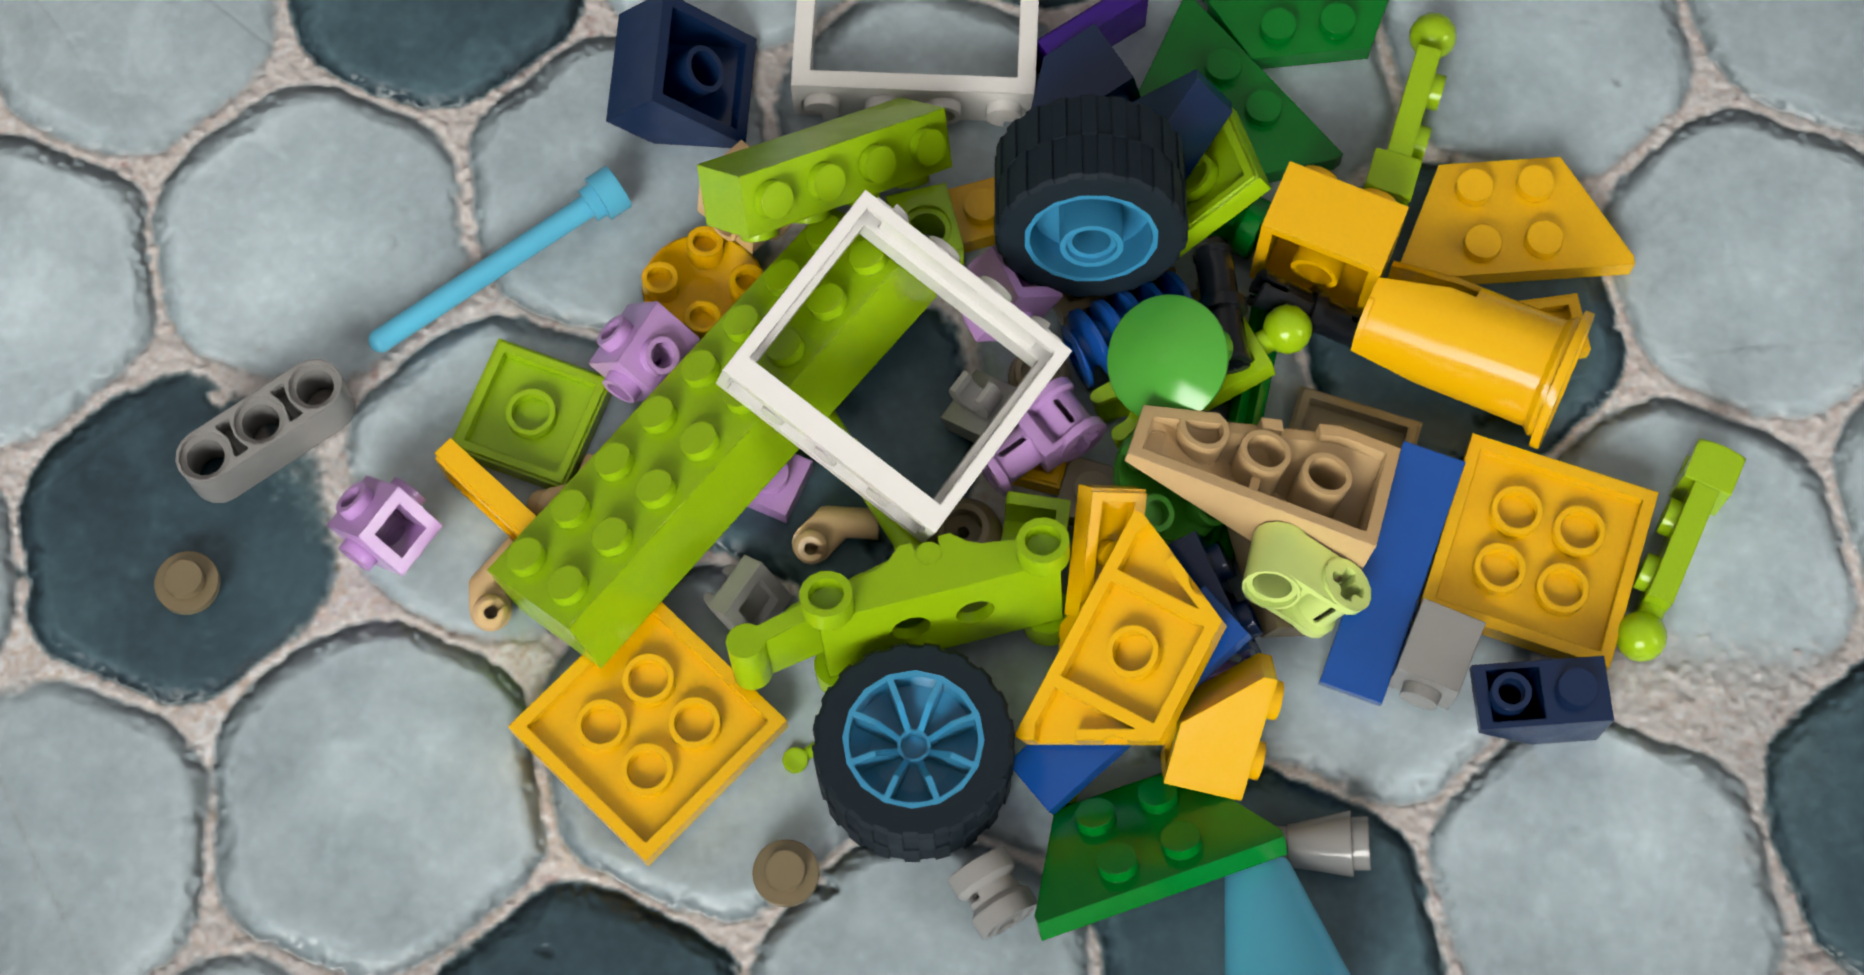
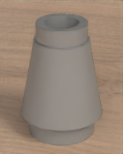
(1329, 844)

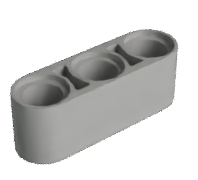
(234, 430)

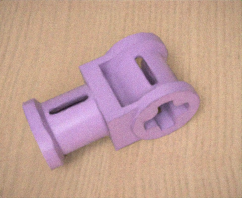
(1048, 434)

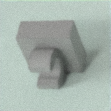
(974, 403)
(748, 594)

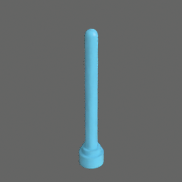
(598, 198)

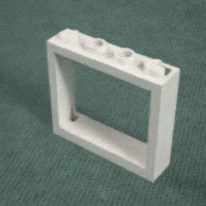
(963, 96)
(977, 298)

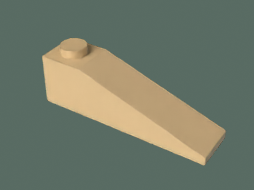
(1252, 474)

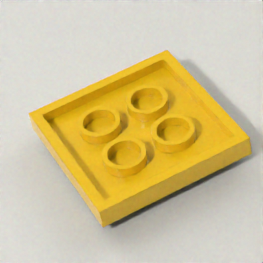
(1540, 550)
(649, 732)

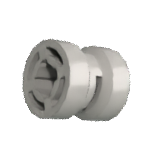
(993, 892)

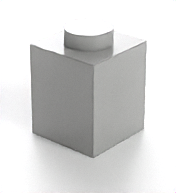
(1435, 656)

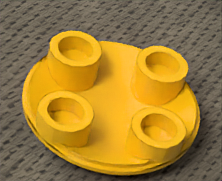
(699, 277)

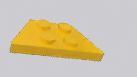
(1514, 225)
(1128, 652)

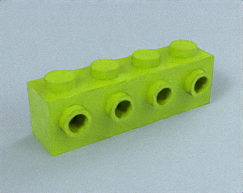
(824, 168)

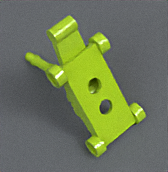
(918, 596)

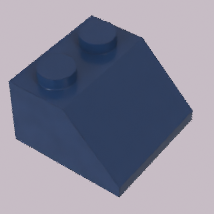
(680, 76)

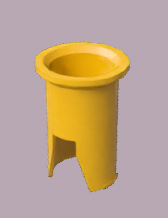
(1472, 344)

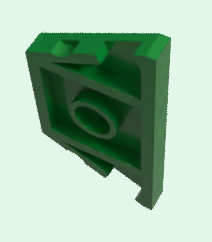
(1300, 30)
(1270, 118)
(1142, 848)

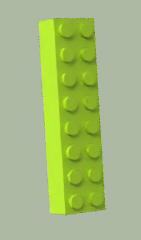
(697, 454)

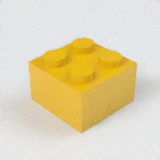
(1328, 234)

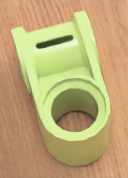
(1297, 577)

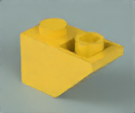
(1220, 730)

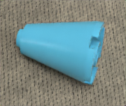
(1274, 925)

